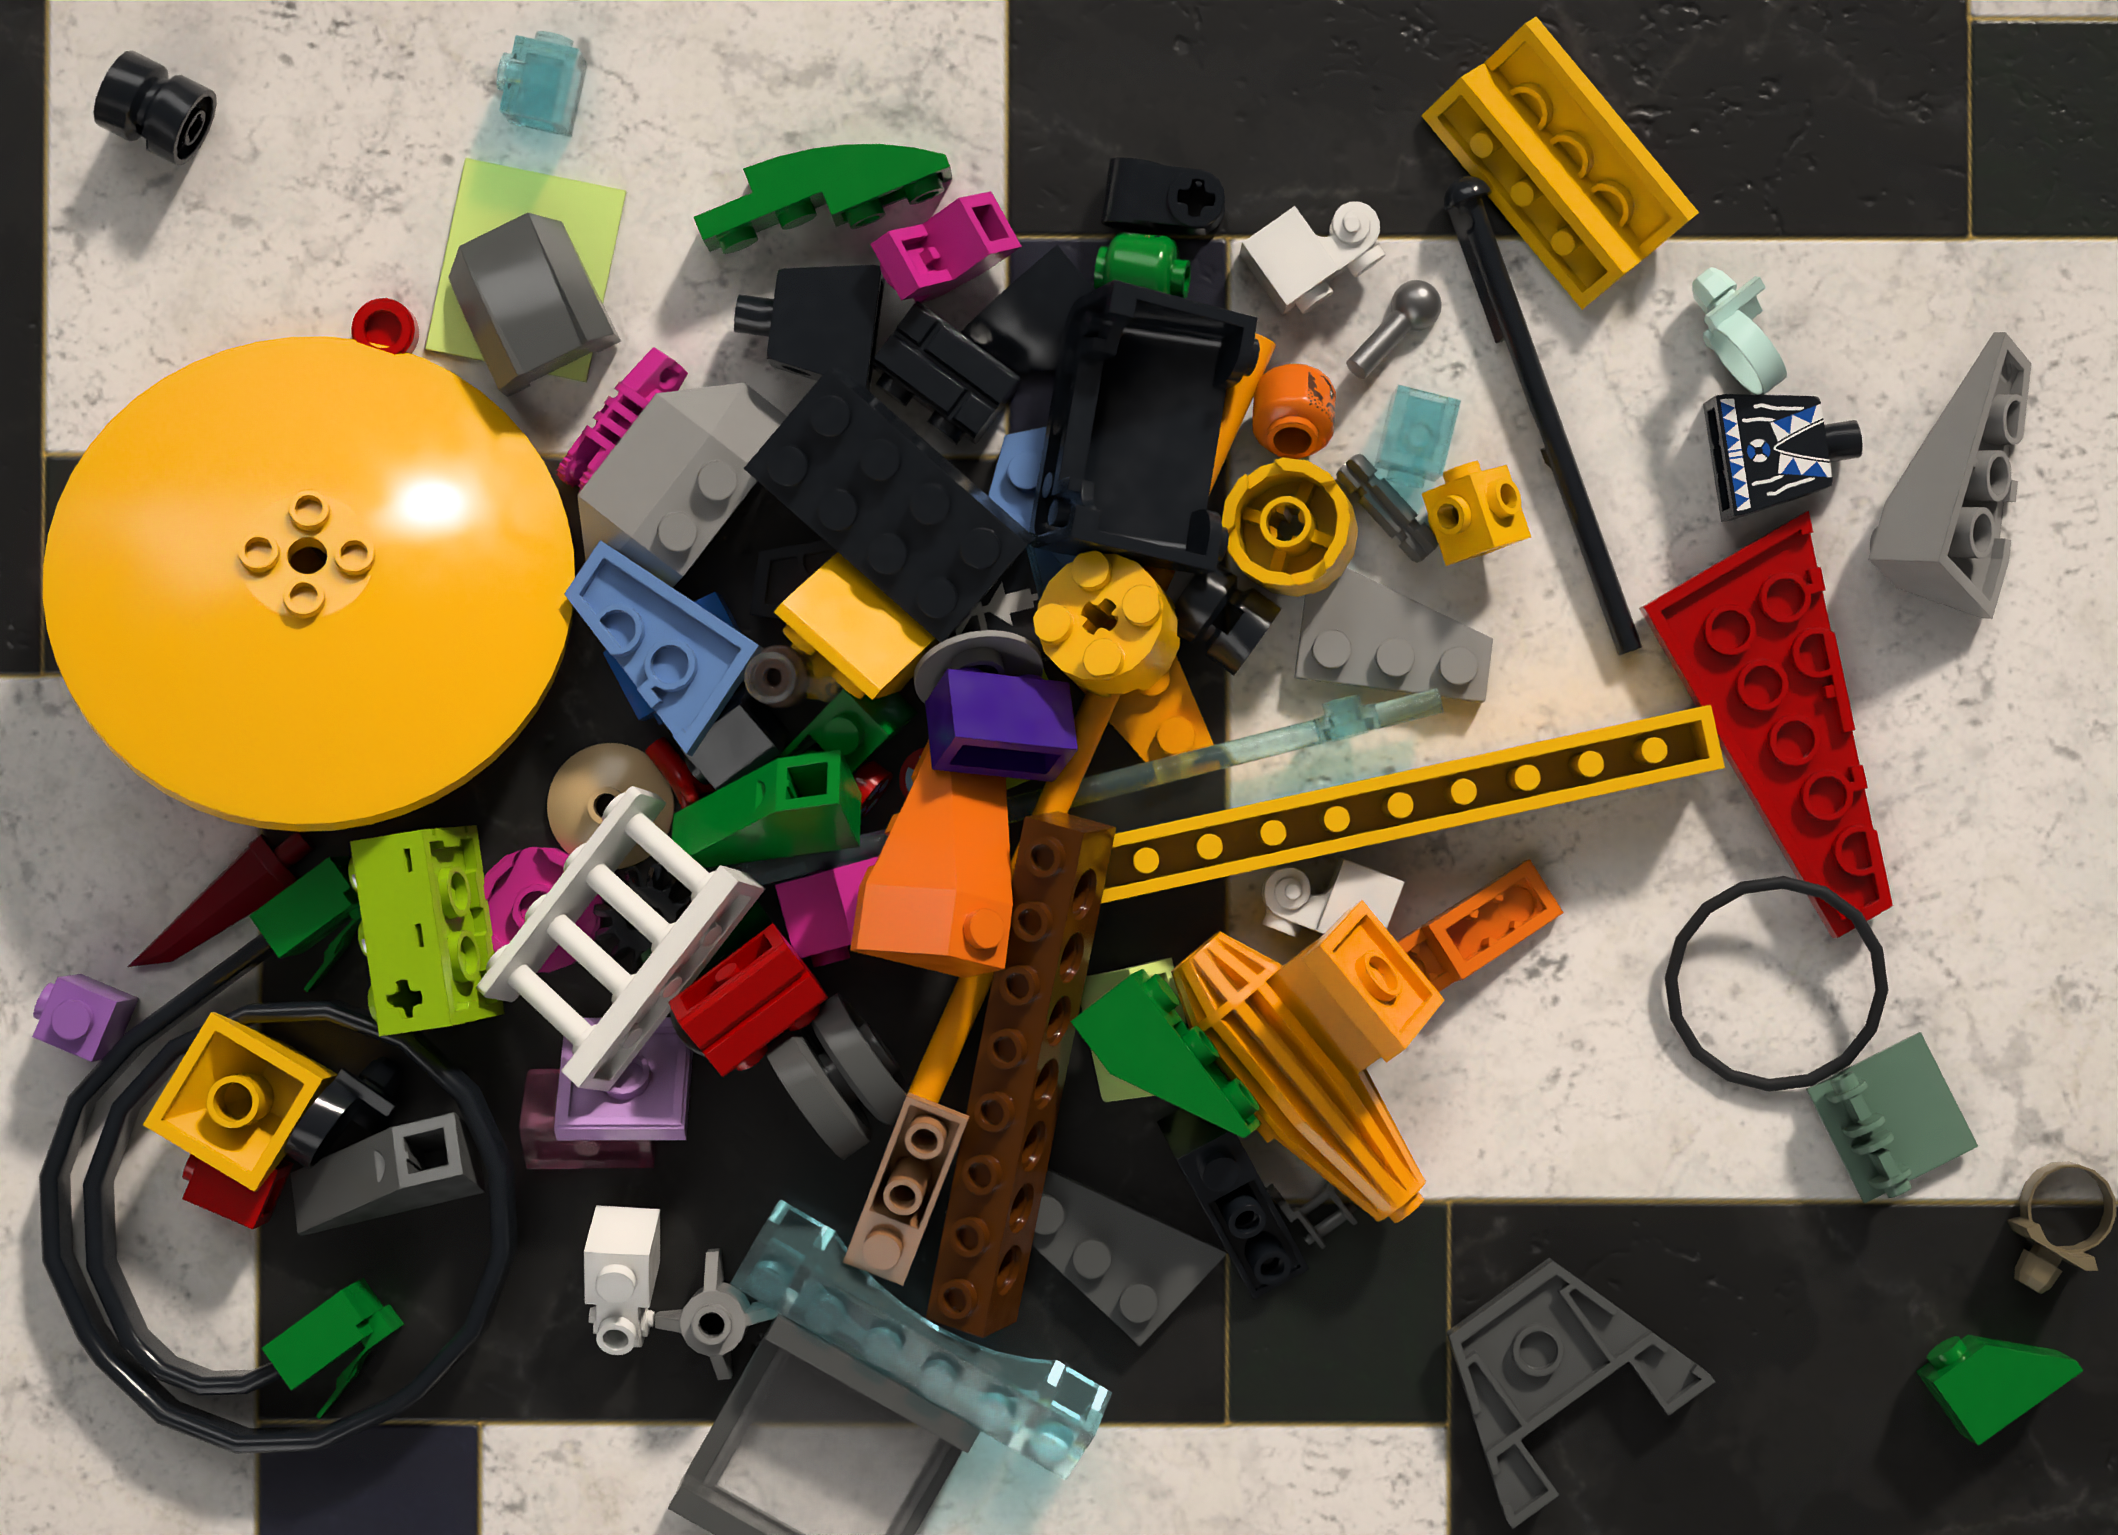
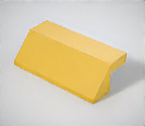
(1559, 163)

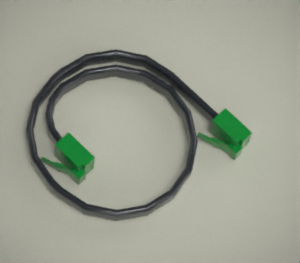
(354, 1315)

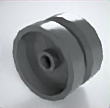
(833, 1080)

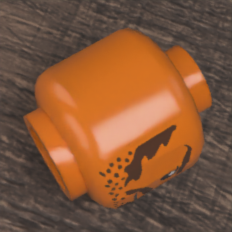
(1294, 411)

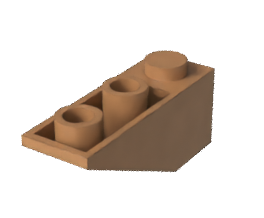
(905, 1188)

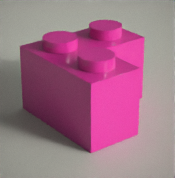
(822, 911)

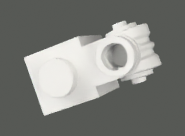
(1298, 264)
(1292, 906)
(621, 1275)

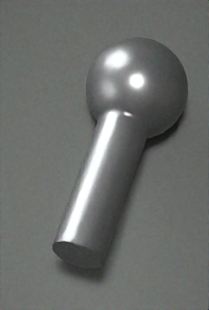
(1413, 308)

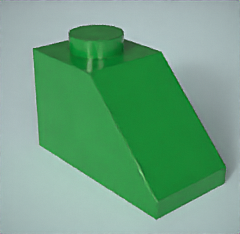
(1992, 1381)

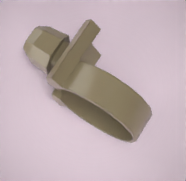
(2040, 1266)

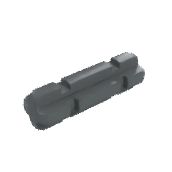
(1387, 508)

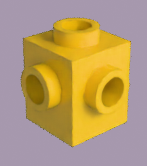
(1475, 512)

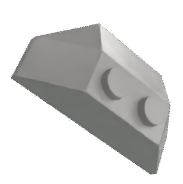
(676, 476)

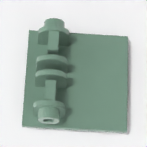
(1892, 1118)

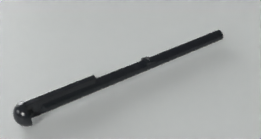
(1507, 323)

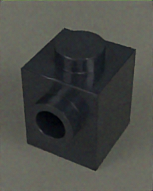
(738, 742)

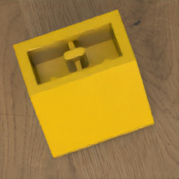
(855, 629)

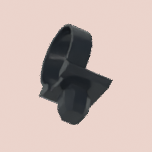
(348, 1097)

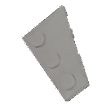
(1388, 642)

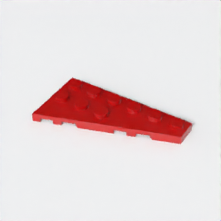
(1764, 657)

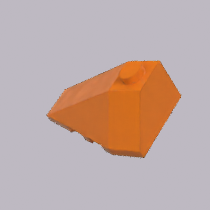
(941, 878)

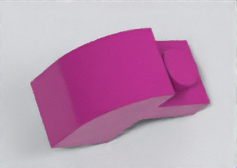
(946, 248)

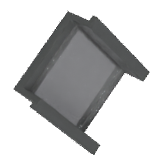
(819, 1447)

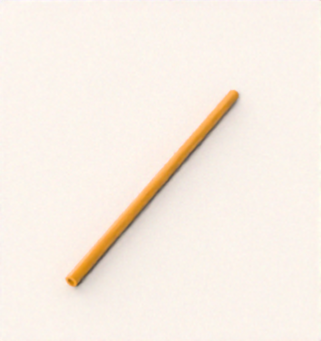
(1058, 795)

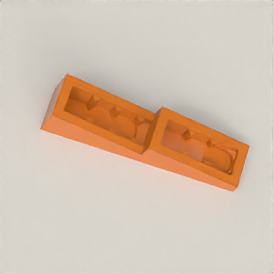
(1481, 926)

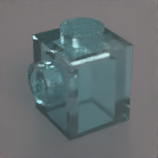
(542, 83)
(1416, 436)

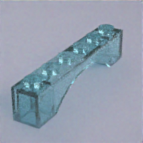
(1017, 1400)

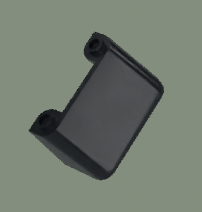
(1139, 427)

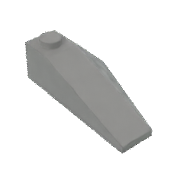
(1947, 508)

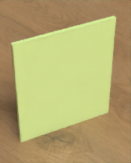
(499, 193)

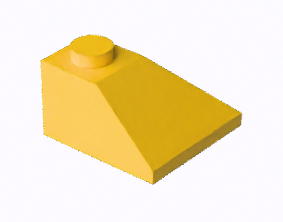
(237, 1099)

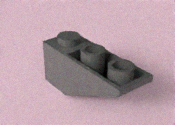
(389, 1175)

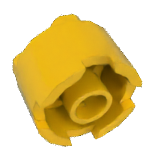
(1276, 494)
(1083, 600)

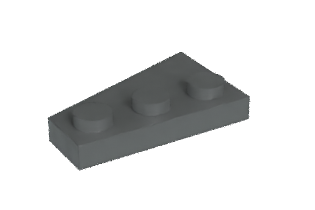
(1119, 1256)

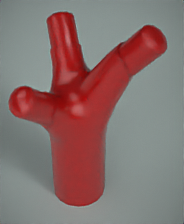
(676, 773)

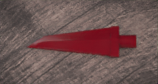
(236, 893)

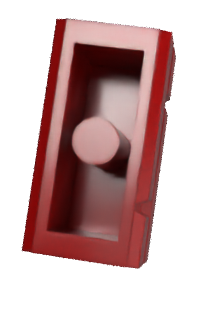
(748, 1002)

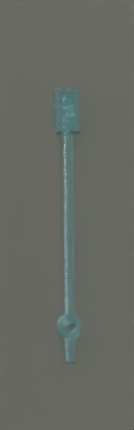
(1341, 720)

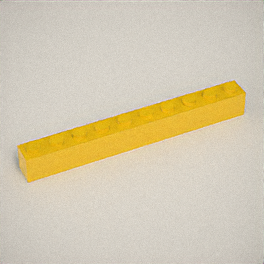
(1412, 802)

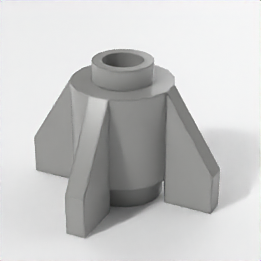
(720, 1299)

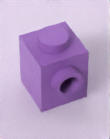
(82, 1016)

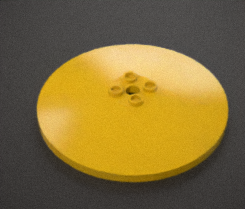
(329, 687)

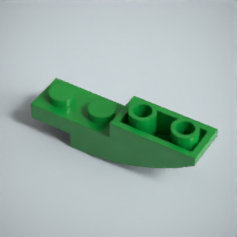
(849, 178)

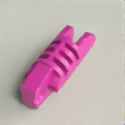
(650, 376)

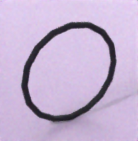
(1789, 1082)

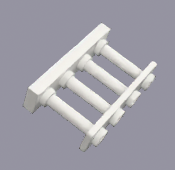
(677, 948)

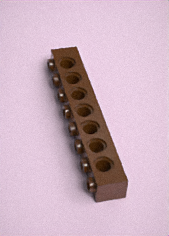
(1020, 1073)

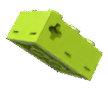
(424, 928)

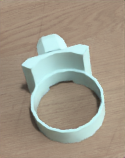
(1734, 335)

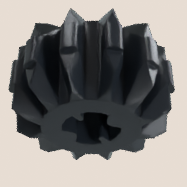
(654, 896)

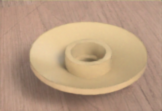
(596, 772)

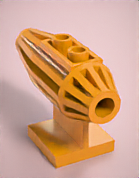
(1304, 1046)

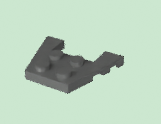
(1540, 1352)

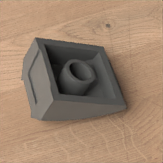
(529, 301)

